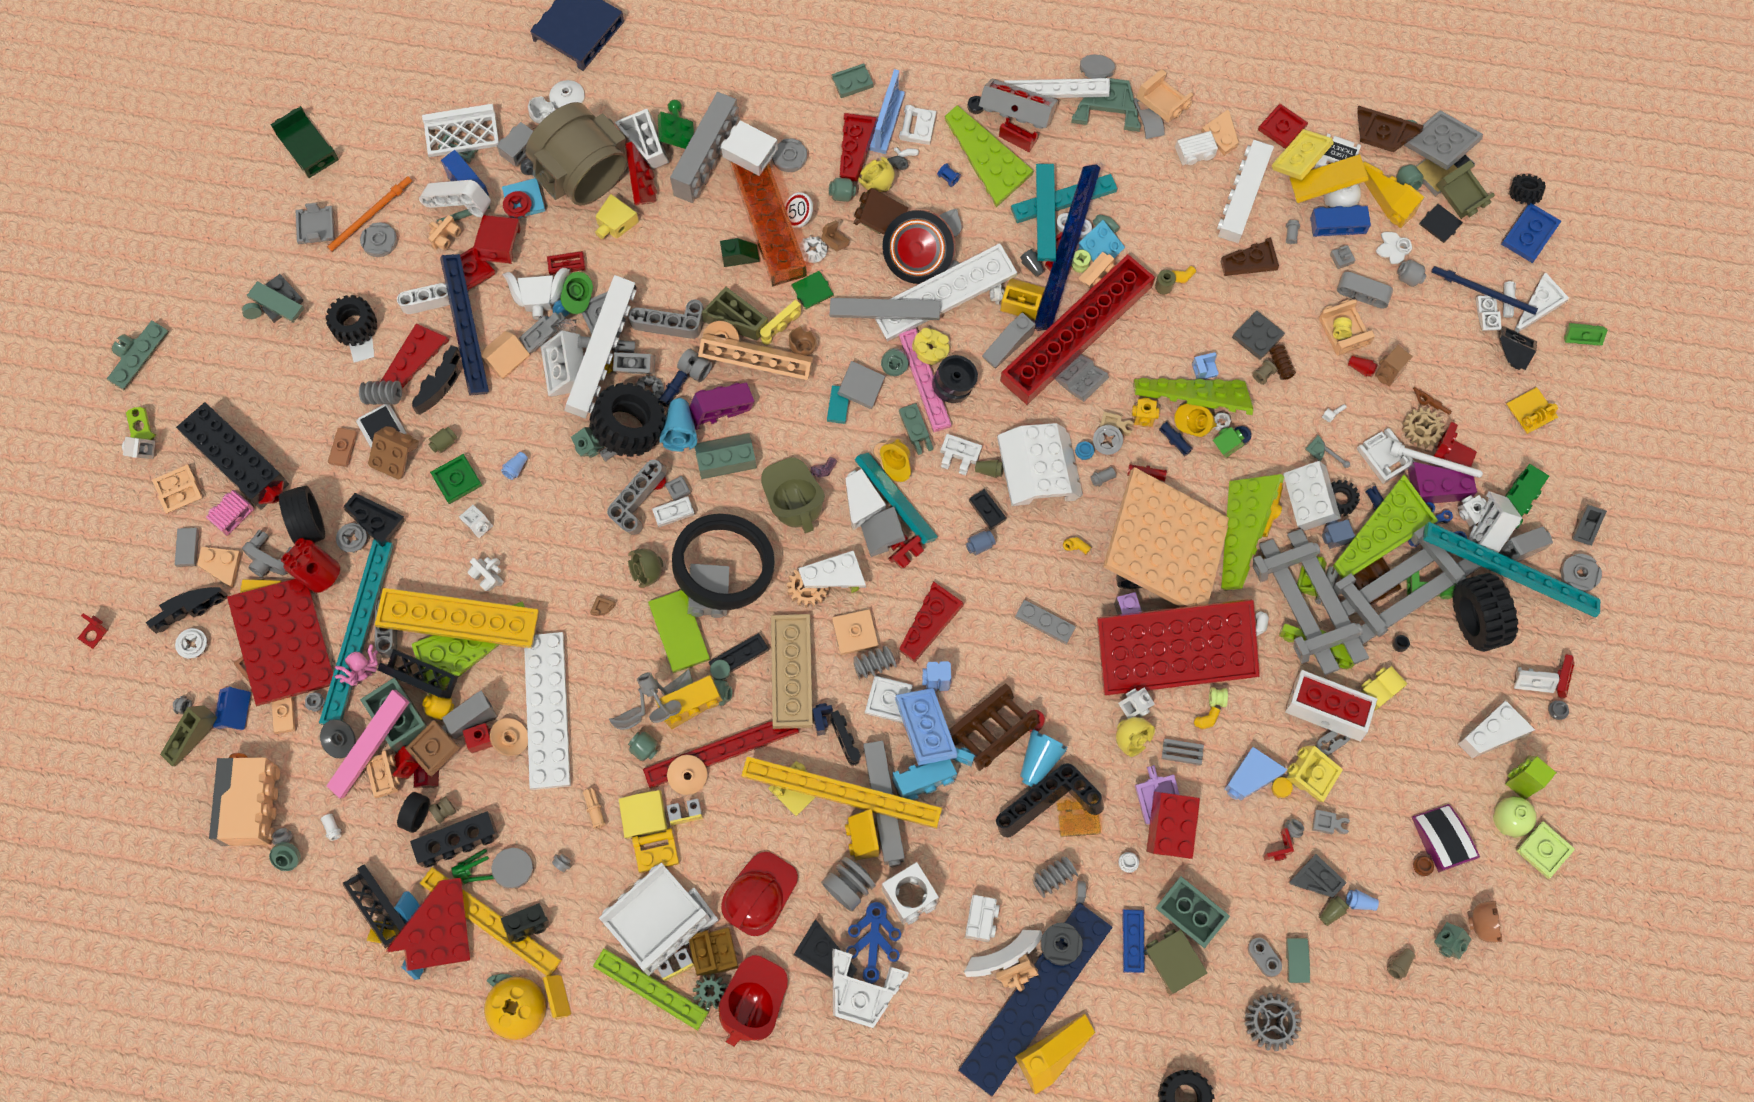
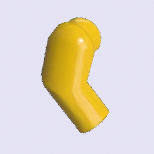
(1184, 276)
(1075, 544)
(1207, 721)

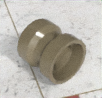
(442, 809)

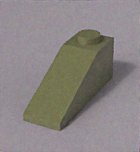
(188, 733)

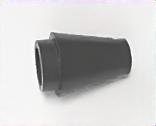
(1029, 260)

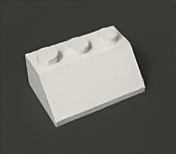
(561, 362)

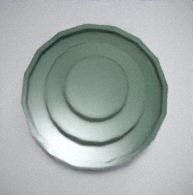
(894, 362)
(284, 856)

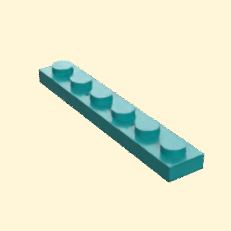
(1063, 198)

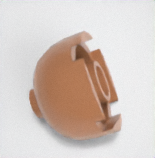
(1486, 922)

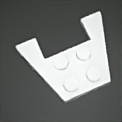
(857, 999)

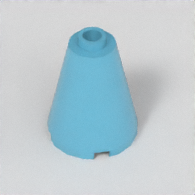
(679, 427)
(1040, 757)

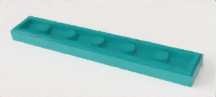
(1045, 212)
(896, 498)

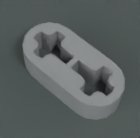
(1335, 744)

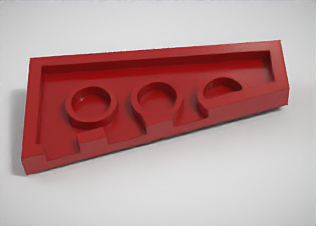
(857, 137)
(414, 353)
(935, 614)

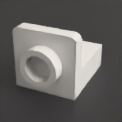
(476, 521)

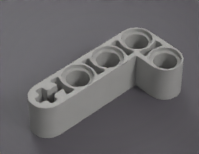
(642, 319)
(640, 495)

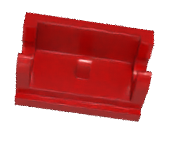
(1017, 136)

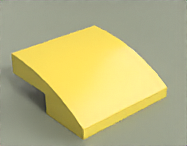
(642, 814)

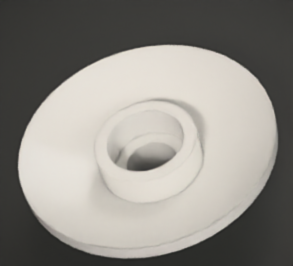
(558, 96)

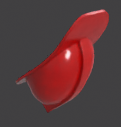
(759, 894)
(752, 1000)

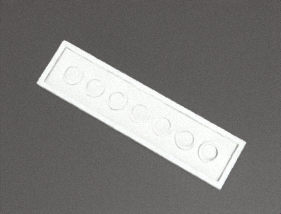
(954, 287)
(547, 712)

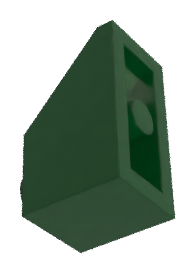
(738, 252)

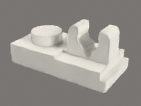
(1536, 680)

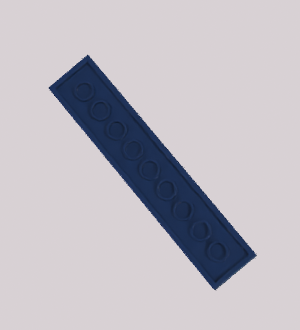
(1030, 1008)

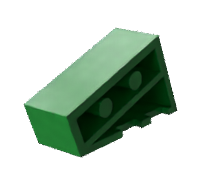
(1526, 489)

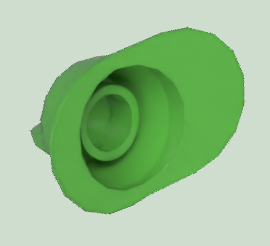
(576, 292)

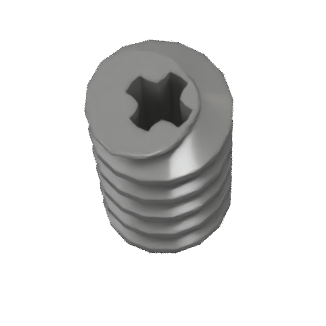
(380, 392)
(874, 662)
(1054, 875)

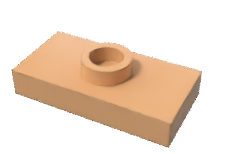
(283, 716)

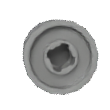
(696, 366)

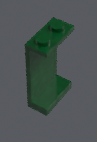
(304, 142)

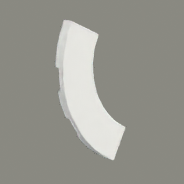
(1006, 957)

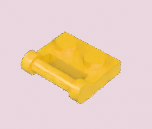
(649, 858)

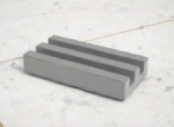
(1199, 754)

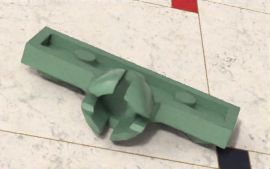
(134, 353)

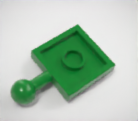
(674, 129)

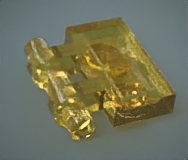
(1077, 824)

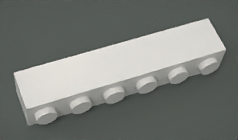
(1245, 192)

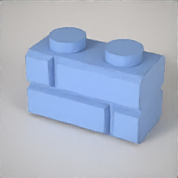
(937, 675)

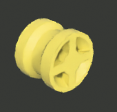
(1342, 328)

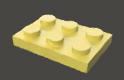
(1302, 154)

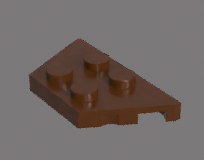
(1385, 130)

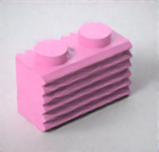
(229, 512)

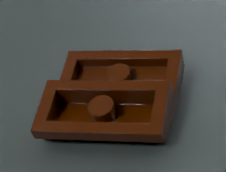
(1372, 573)

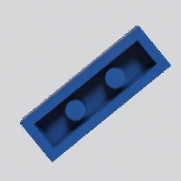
(1340, 221)

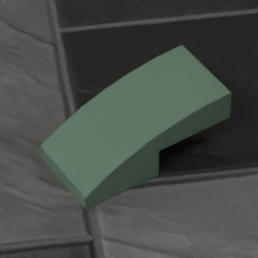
(1298, 960)

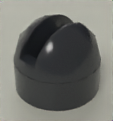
(1401, 643)

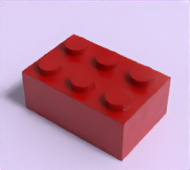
(1173, 825)

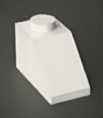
(138, 447)

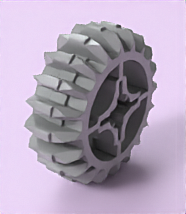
(1286, 1010)

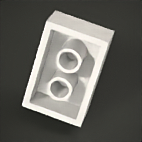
(1311, 495)

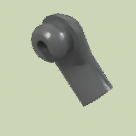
(898, 162)

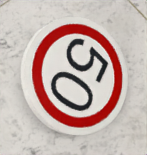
(799, 209)

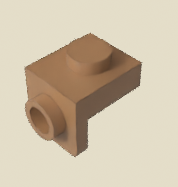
(833, 237)

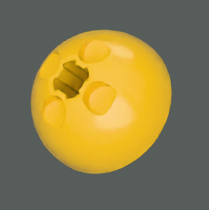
(526, 1004)

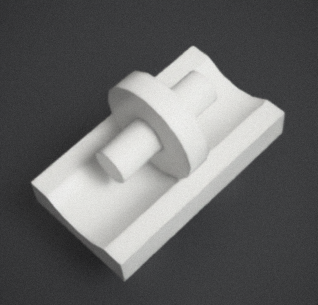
(480, 568)

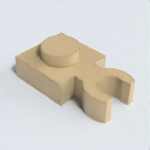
(1115, 420)

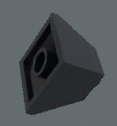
(1517, 348)

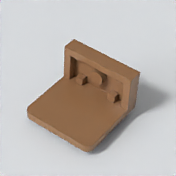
(391, 451)

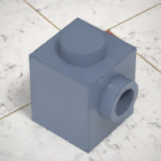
(1338, 534)

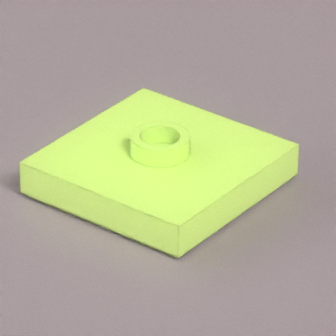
(1545, 850)

